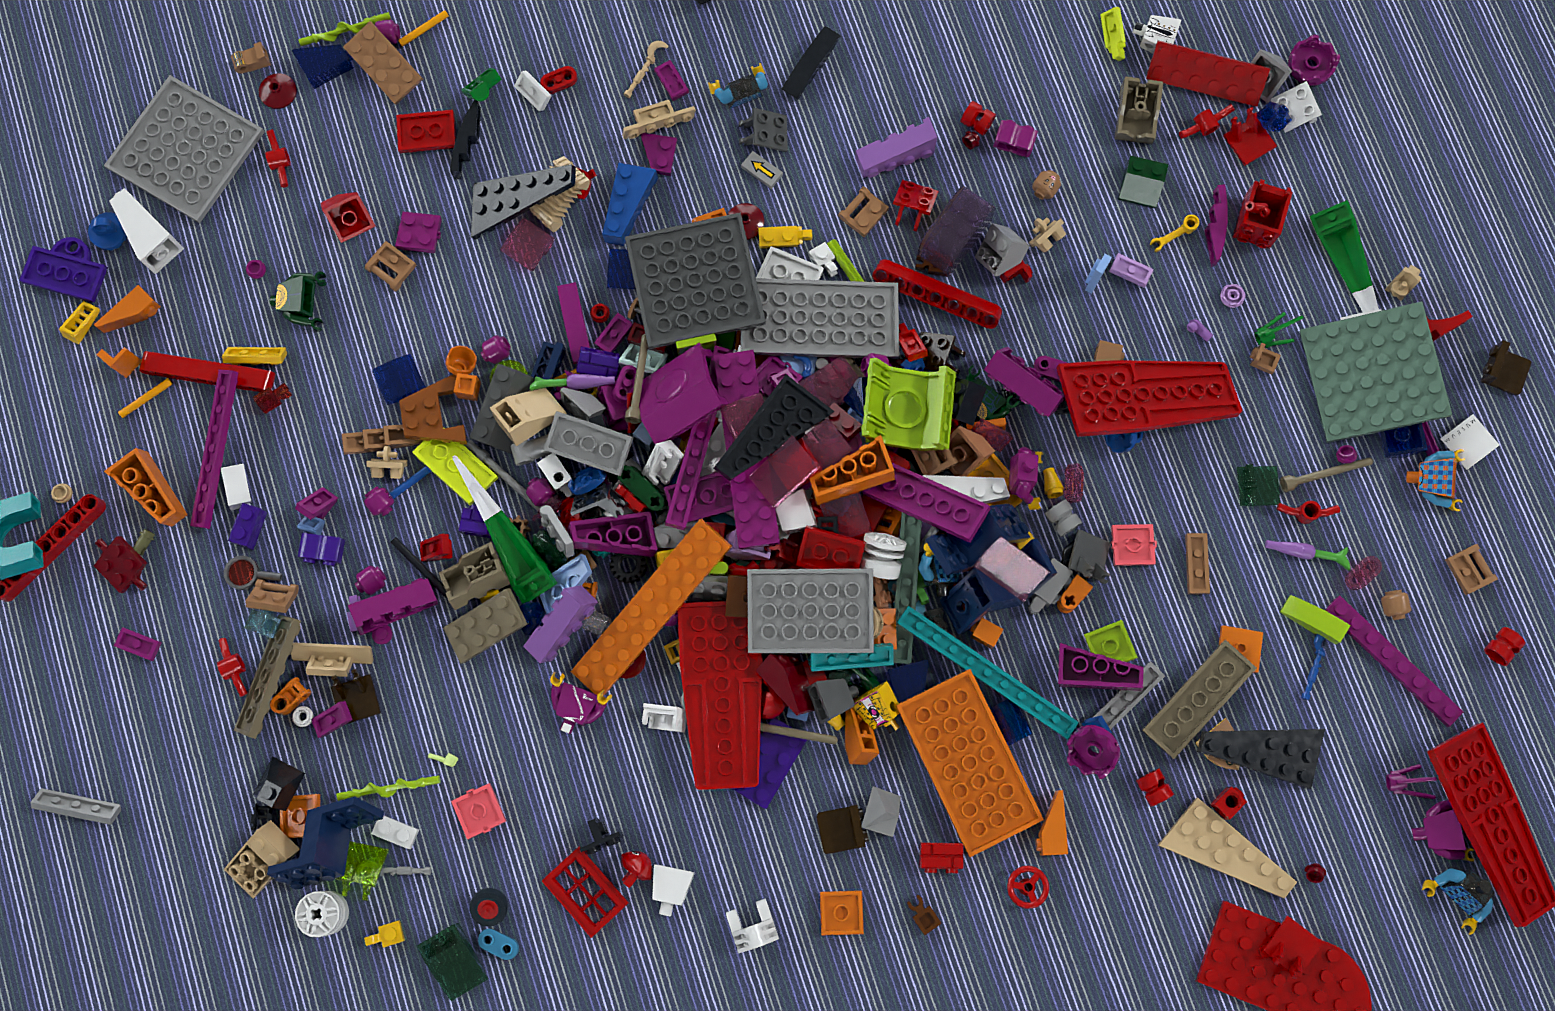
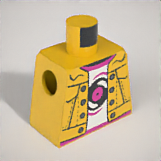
(878, 707)

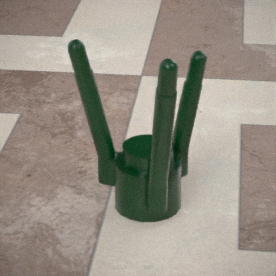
(867, 683)

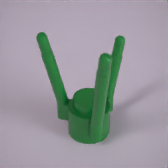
(1266, 334)

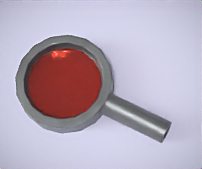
(243, 573)

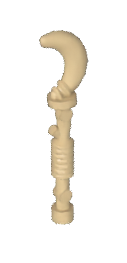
(650, 60)

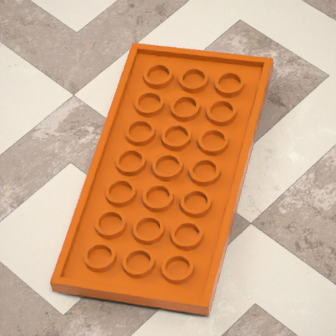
(969, 762)

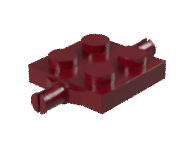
(120, 564)

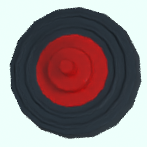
(488, 907)

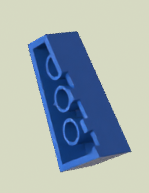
(628, 196)

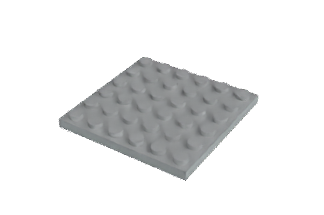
(184, 148)

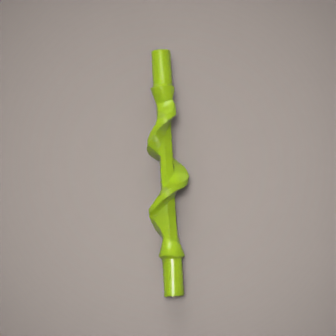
(341, 28)
(389, 790)

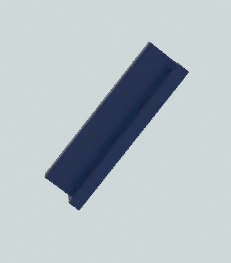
(553, 363)

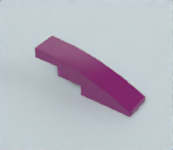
(1216, 230)
(573, 318)

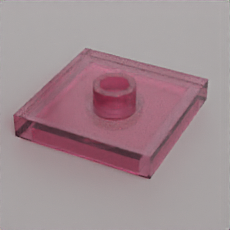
(850, 513)

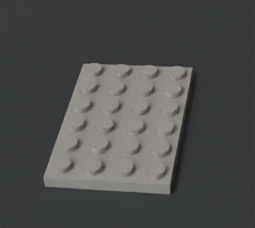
(810, 611)

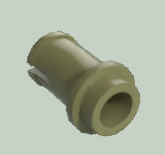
(143, 541)

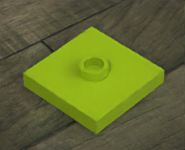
(706, 341)
(1111, 642)

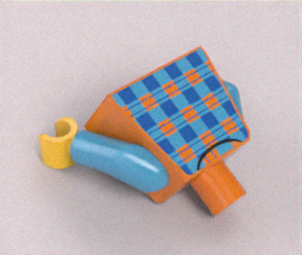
(1438, 478)

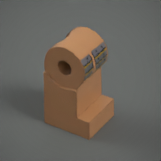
(250, 59)

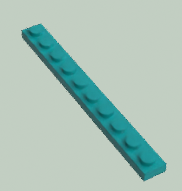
(987, 672)

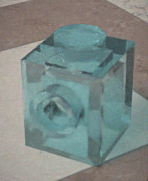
(262, 623)

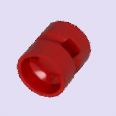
(971, 117)
(1504, 646)
(1155, 787)

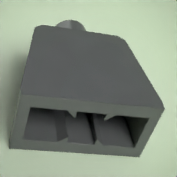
(832, 698)

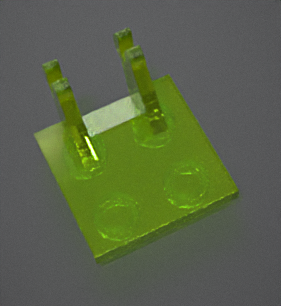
(363, 867)

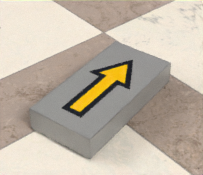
(762, 170)

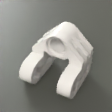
(754, 935)

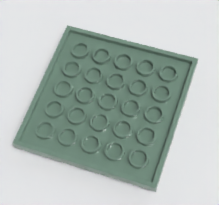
(1375, 372)

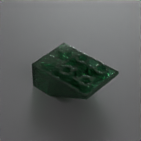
(452, 961)

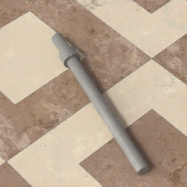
(483, 456)

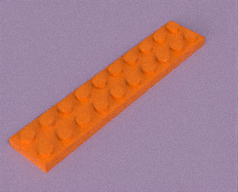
(651, 608)

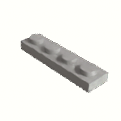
(1125, 700)
(76, 806)

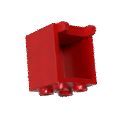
(1258, 229)

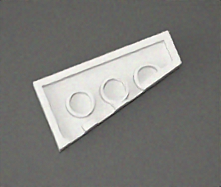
(980, 488)

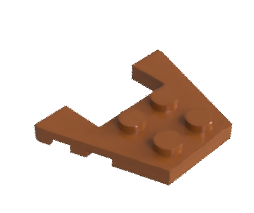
(423, 414)

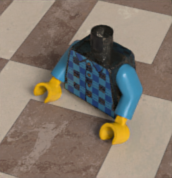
(742, 89)
(934, 574)
(1467, 891)

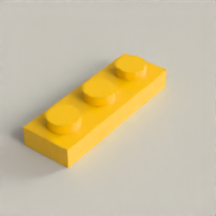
(254, 355)

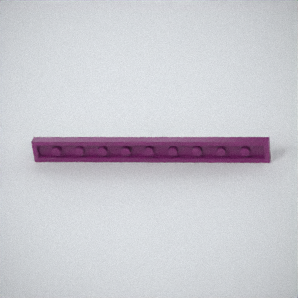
(693, 461)

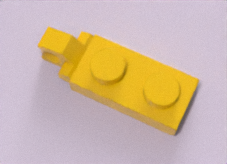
(783, 236)

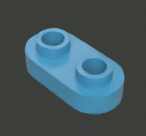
(498, 942)

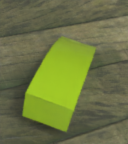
(1315, 619)

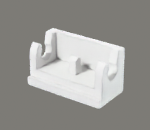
(663, 462)
(236, 486)
(664, 717)

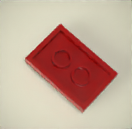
(426, 131)
(829, 550)

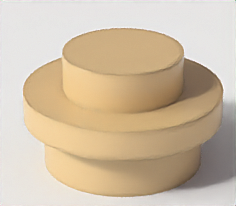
(61, 493)

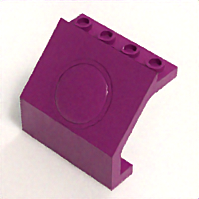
(679, 395)

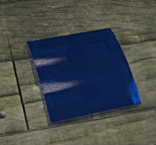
(619, 270)
(398, 379)

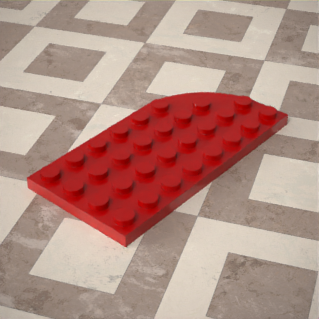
(1243, 970)

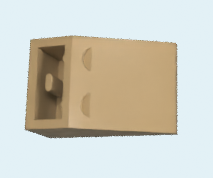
(526, 414)
(263, 849)

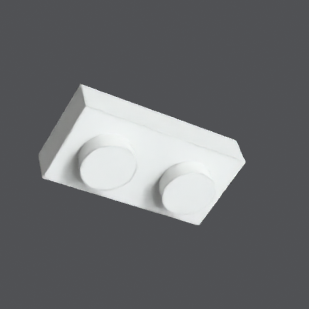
(532, 91)
(395, 832)

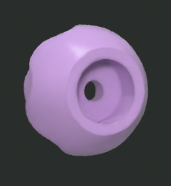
(1236, 291)

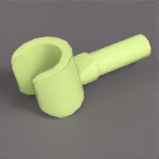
(449, 760)

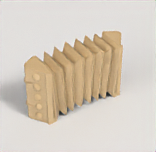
(555, 206)

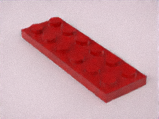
(1207, 73)

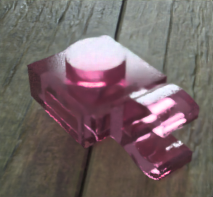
(554, 503)

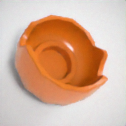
(460, 360)

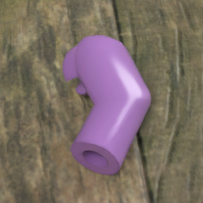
(1196, 326)

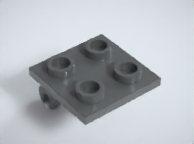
(768, 130)
(1090, 556)

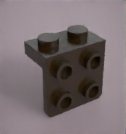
(1505, 369)
(842, 829)

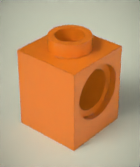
(467, 387)
(986, 633)

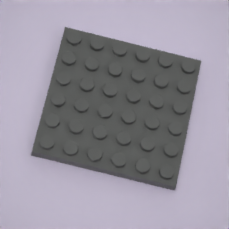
(695, 280)

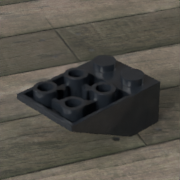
(967, 401)

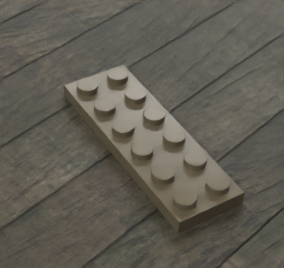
(266, 677)
(1199, 699)

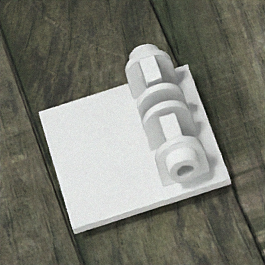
(1301, 105)

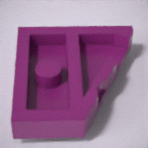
(660, 152)

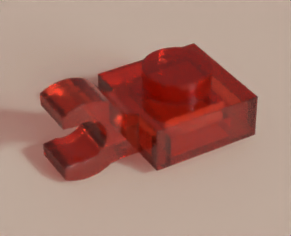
(270, 399)

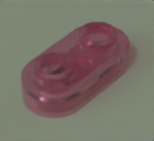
(1074, 483)
(1362, 574)

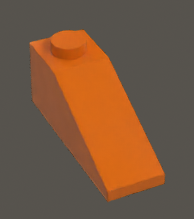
(130, 310)
(859, 739)
(1053, 834)

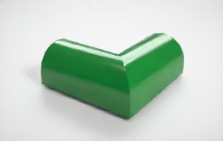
(480, 86)

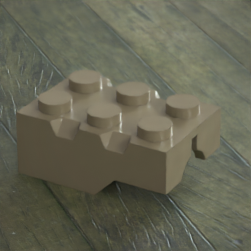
(1138, 110)
(474, 576)

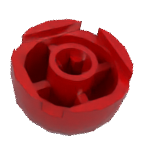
(771, 703)

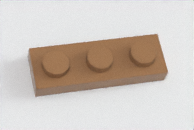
(1197, 563)

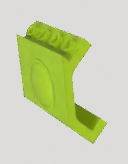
(908, 406)

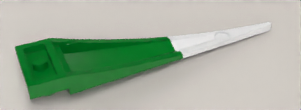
(1342, 241)
(520, 560)

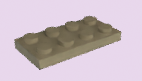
(485, 625)

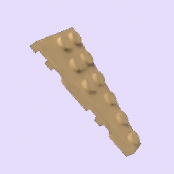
(1216, 844)

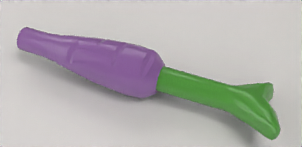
(573, 381)
(1307, 551)

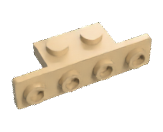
(655, 117)
(331, 658)

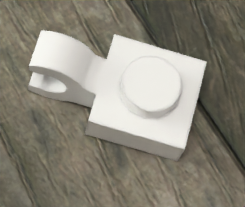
(824, 257)

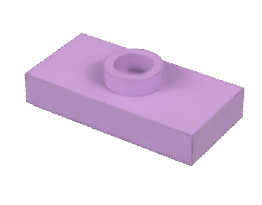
(1131, 270)

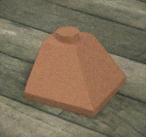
(969, 450)

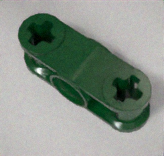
(643, 488)

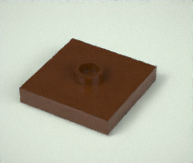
(737, 596)

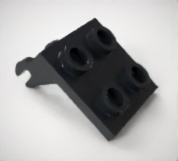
(600, 496)

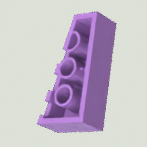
(897, 149)
(560, 623)

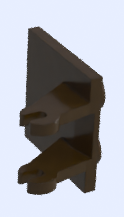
(938, 350)
(358, 694)

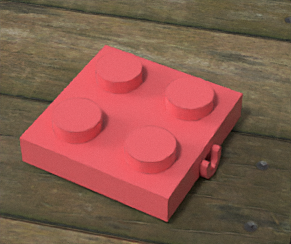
(1133, 545)
(478, 811)

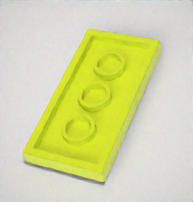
(439, 459)

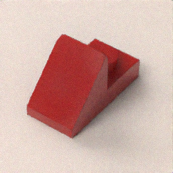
(436, 548)

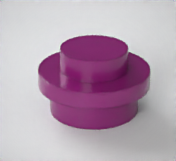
(255, 269)
(1346, 454)
(382, 635)

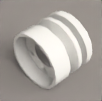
(882, 555)
(333, 912)

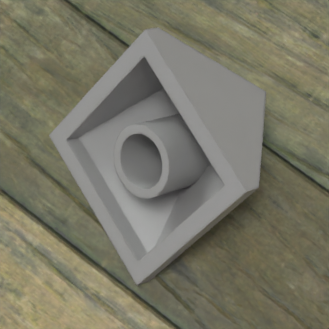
(1278, 72)
(581, 404)
(882, 812)

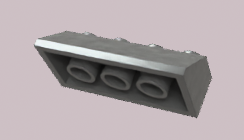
(503, 384)

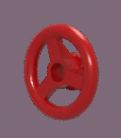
(1034, 902)

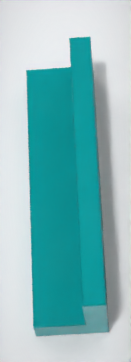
(832, 661)

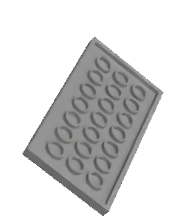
(825, 319)

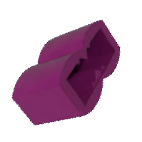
(1015, 138)

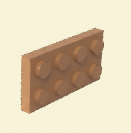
(383, 62)

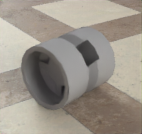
(1063, 518)

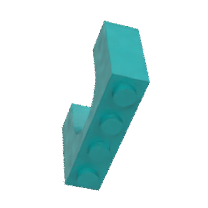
(24, 556)

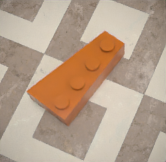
(854, 473)
(147, 485)

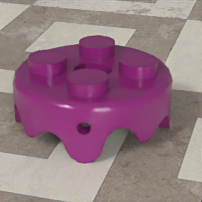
(1314, 50)
(1089, 761)

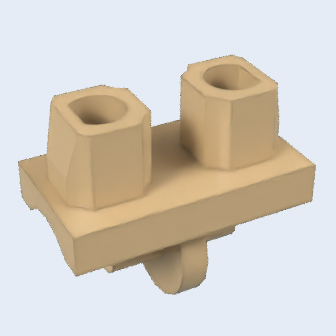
(1054, 229)
(1404, 282)
(396, 466)

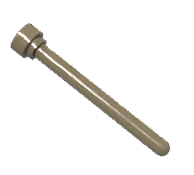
(633, 413)
(1290, 482)
(798, 733)

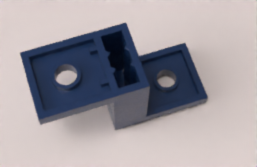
(958, 558)
(985, 595)
(325, 842)

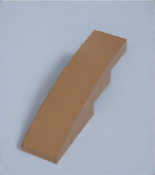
(376, 439)

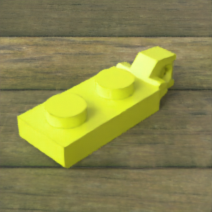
(1114, 33)

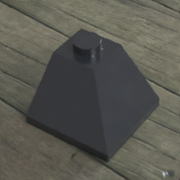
(278, 784)

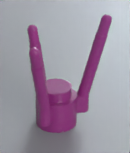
(1396, 782)

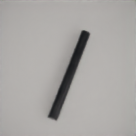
(419, 566)

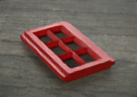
(571, 906)

